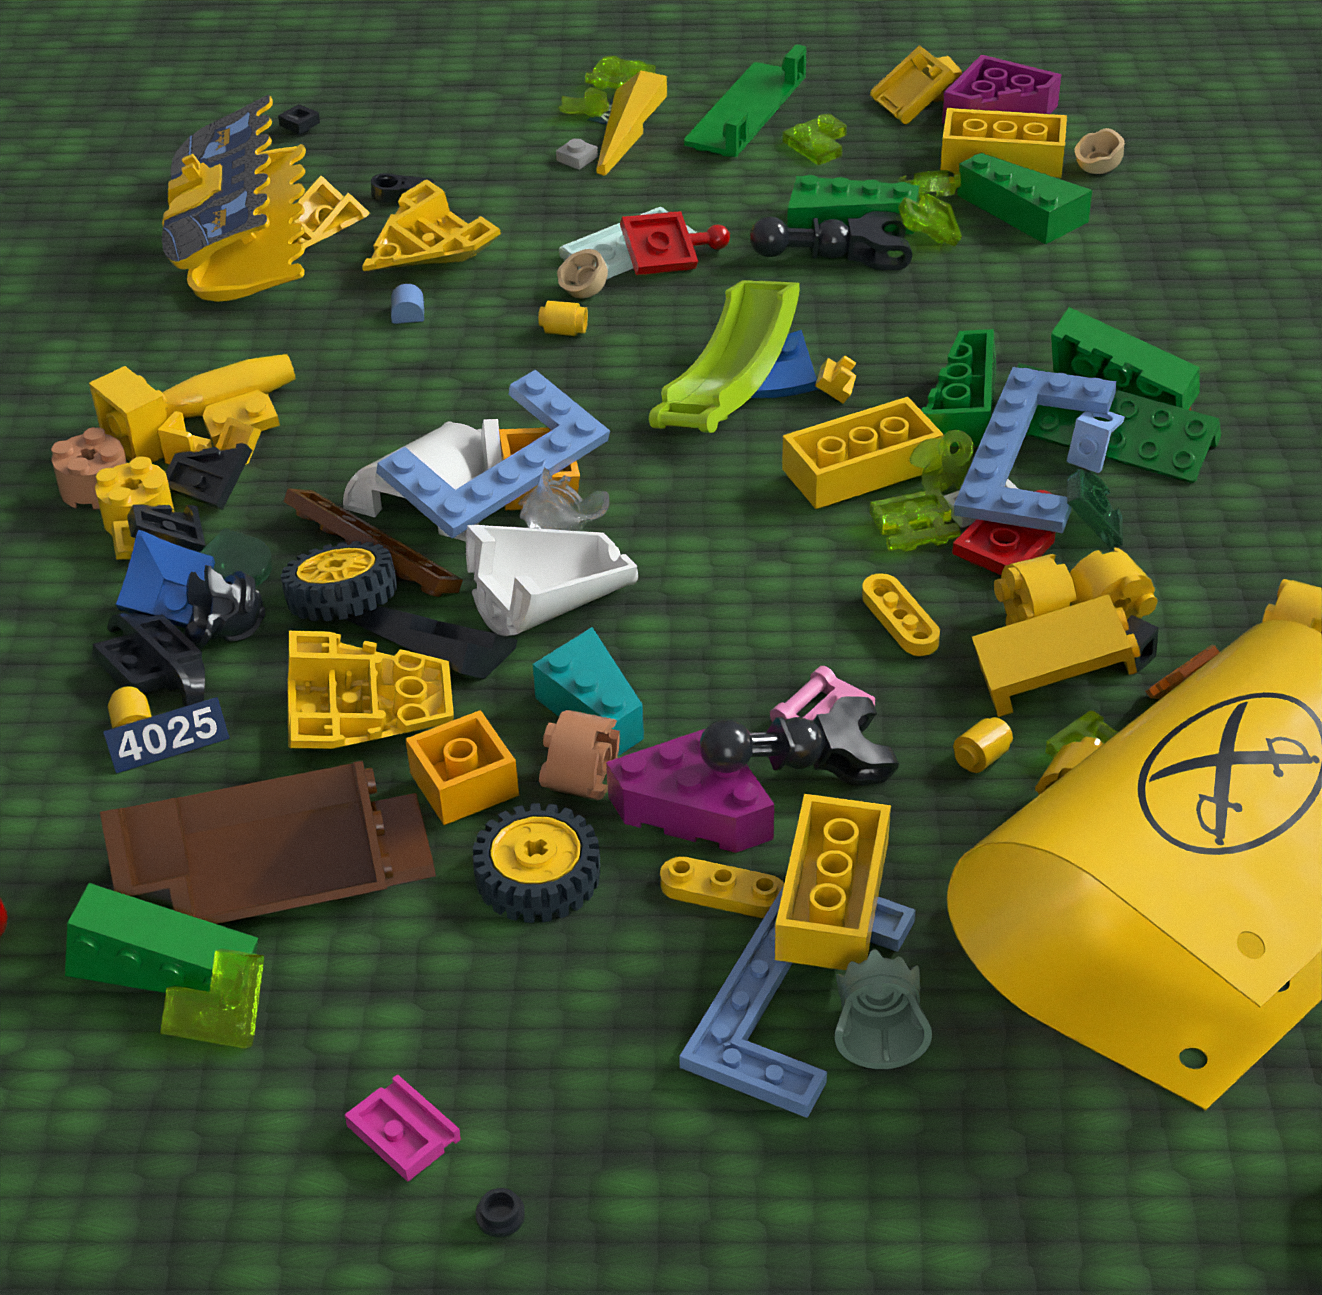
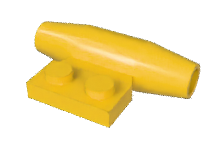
(234, 392)

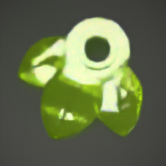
(593, 103)
(941, 466)

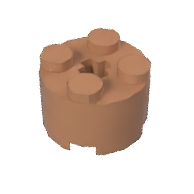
(80, 460)
(579, 754)

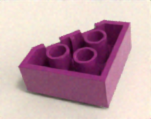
(1005, 87)
(680, 793)

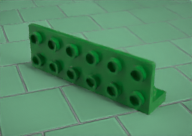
(748, 105)
(1150, 438)

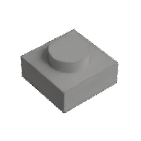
(576, 153)

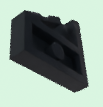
(207, 474)
(175, 527)

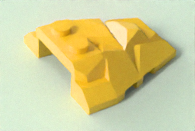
(358, 694)

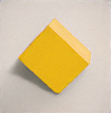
(176, 439)

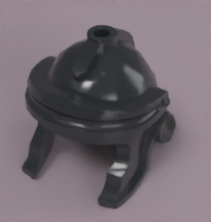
(222, 607)

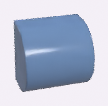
(407, 304)

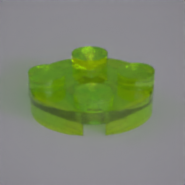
(935, 182)

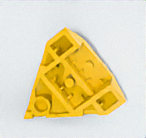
(428, 232)

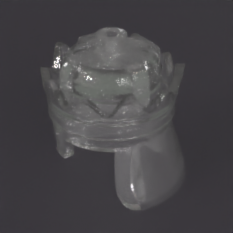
(559, 506)

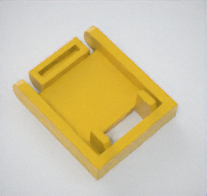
(908, 89)

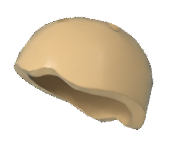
(1102, 144)
(588, 278)

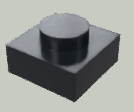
(299, 119)

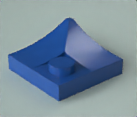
(791, 372)
(159, 579)

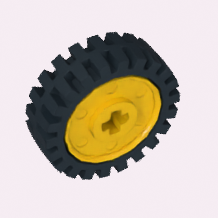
(339, 580)
(536, 863)

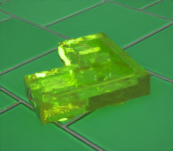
(816, 138)
(932, 218)
(227, 1011)

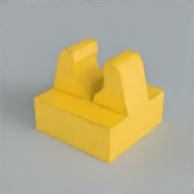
(837, 378)

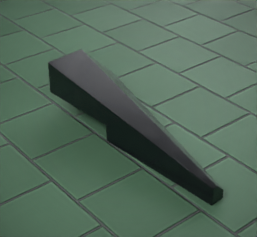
(465, 648)

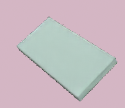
(610, 245)

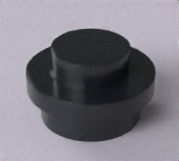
(500, 1213)

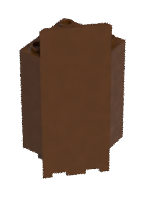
(267, 845)

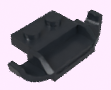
(152, 656)

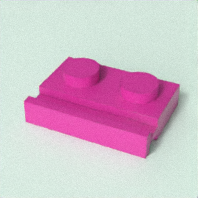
(402, 1127)

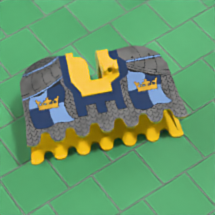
(235, 207)

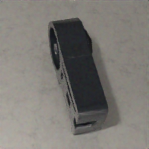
(390, 187)

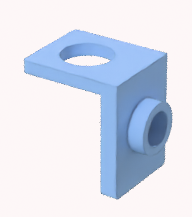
(1092, 439)

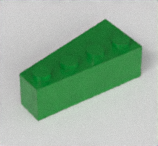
(1024, 198)
(844, 199)
(1100, 351)
(965, 386)
(144, 944)

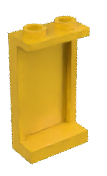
(1054, 649)

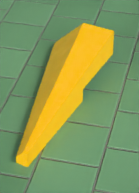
(629, 110)
(326, 212)

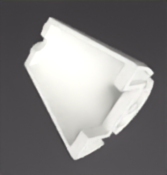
(449, 451)
(540, 573)

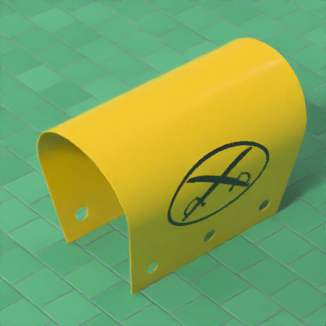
(1170, 875)

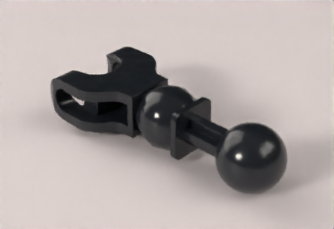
(860, 239)
(828, 743)

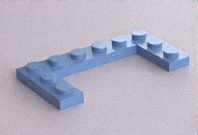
(571, 437)
(983, 488)
(720, 1041)

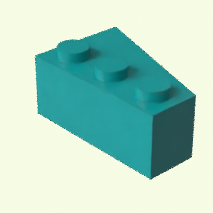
(588, 681)

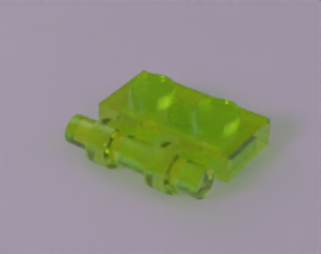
(614, 72)
(914, 511)

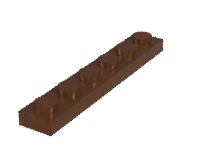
(340, 522)

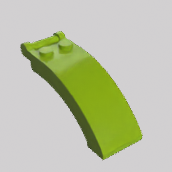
(734, 360)

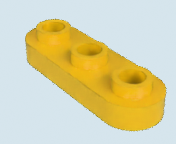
(900, 614)
(719, 886)

